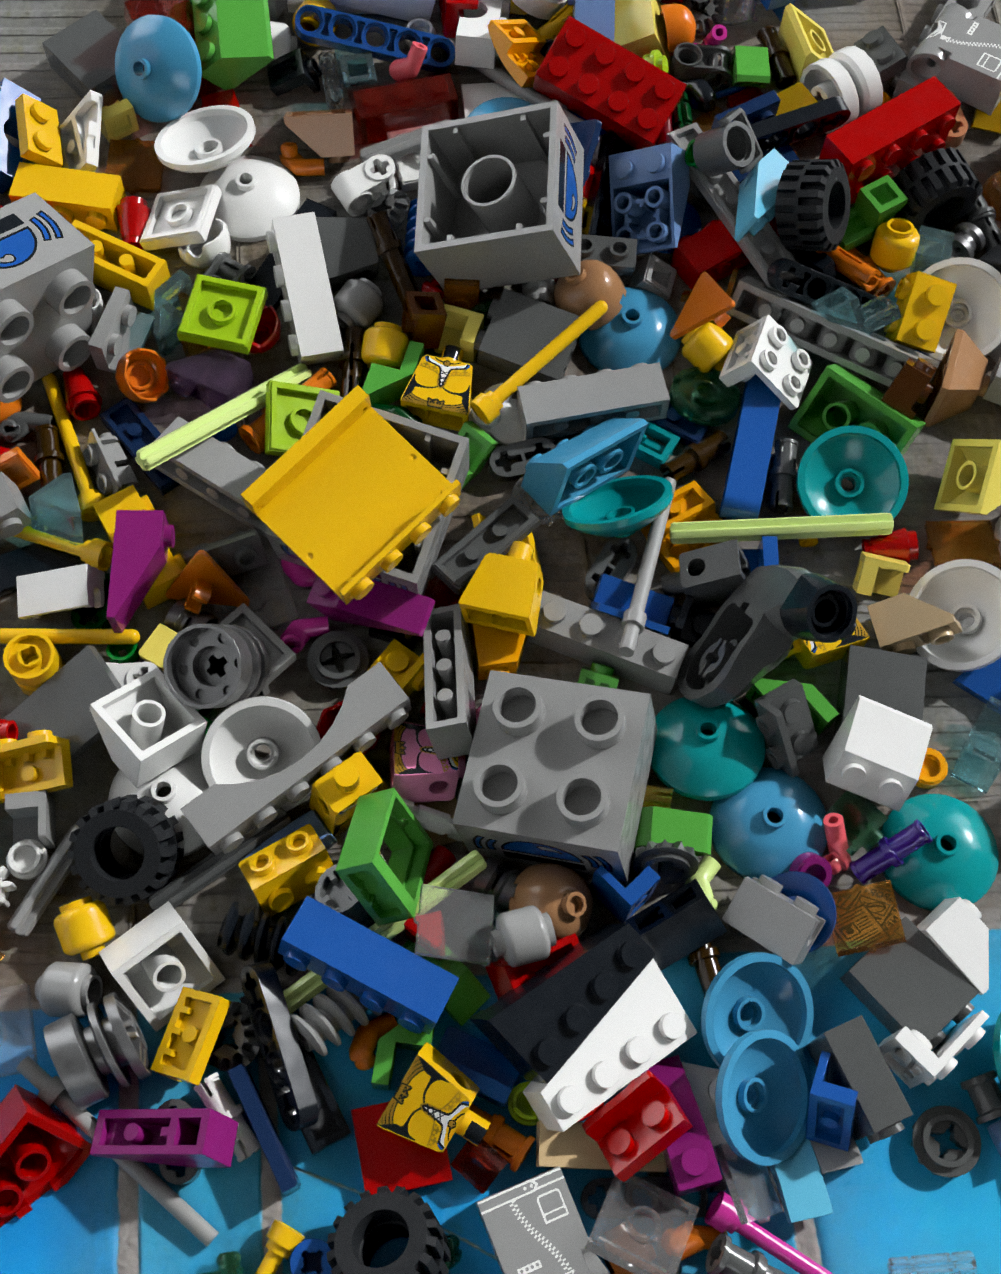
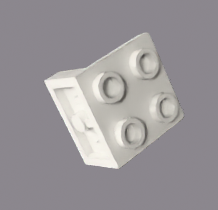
(773, 356)
(911, 1056)

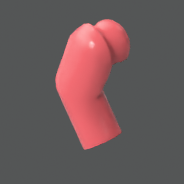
(408, 67)
(836, 843)

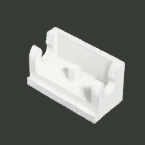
(59, 591)

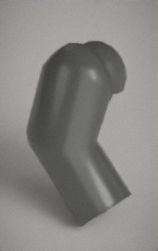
(22, 424)

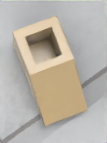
(908, 623)

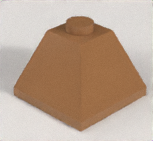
(325, 132)
(957, 380)

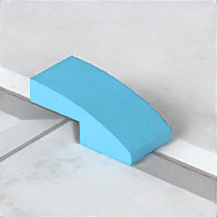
(802, 1185)

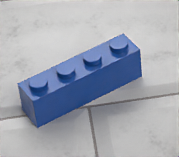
(367, 966)

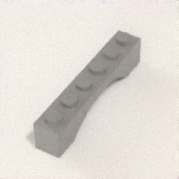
(231, 810)

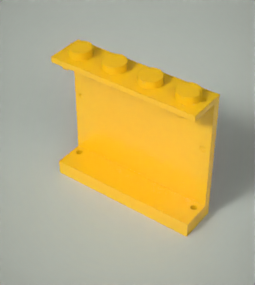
(351, 497)

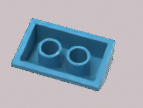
(583, 463)

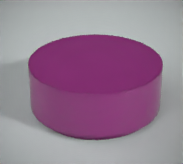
(814, 865)

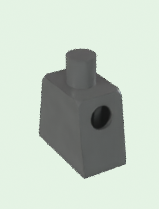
(347, 249)
(708, 574)

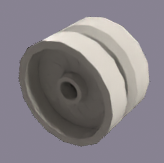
(848, 75)

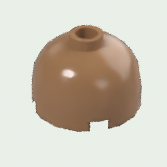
(595, 283)
(559, 893)

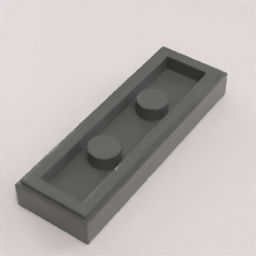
(493, 535)

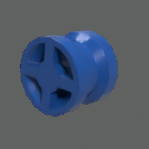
(315, 1262)

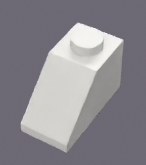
(961, 938)

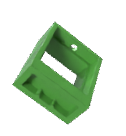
(385, 890)

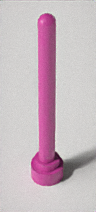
(723, 1216)

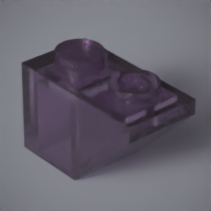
(210, 377)

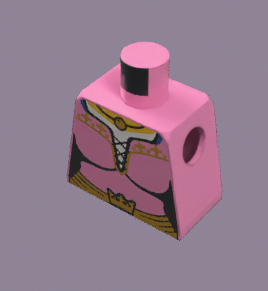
(416, 769)

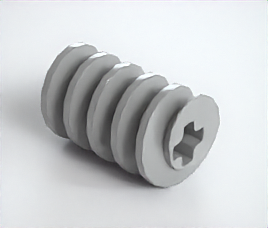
(326, 1018)

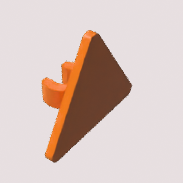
(704, 304)
(205, 583)

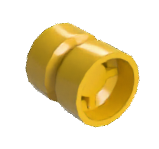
(31, 660)

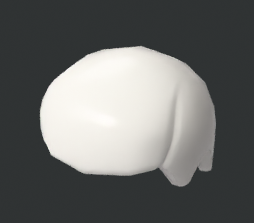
(202, 254)

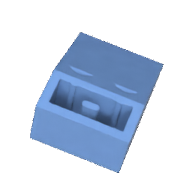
(649, 196)

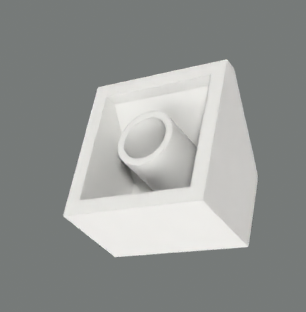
(147, 727)
(877, 753)
(157, 962)

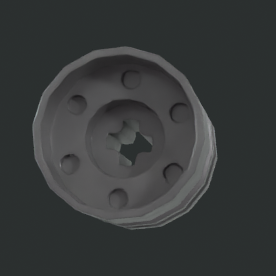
(197, 664)
(91, 1053)

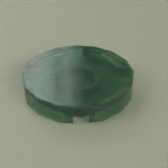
(703, 397)

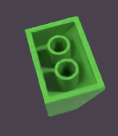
(232, 39)
(847, 400)

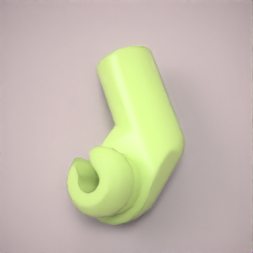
(706, 871)

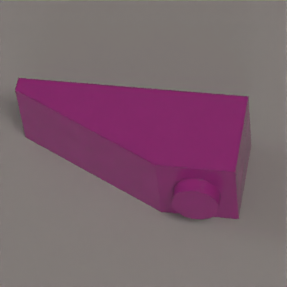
(137, 561)
(382, 608)
(166, 1136)
(692, 1156)

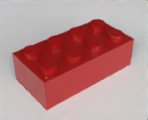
(608, 84)
(893, 134)

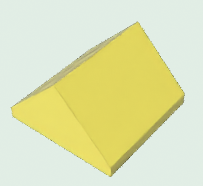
(640, 27)
(803, 39)
(971, 477)

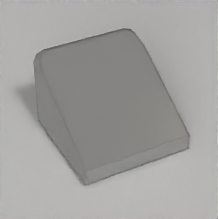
(654, 276)
(834, 1159)

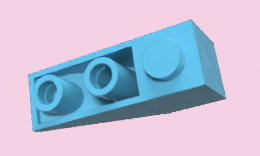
(758, 195)

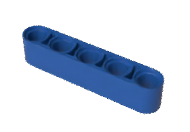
(360, 27)
(750, 452)

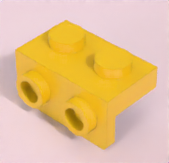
(38, 132)
(923, 309)
(35, 764)
(286, 869)

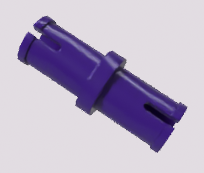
(890, 852)

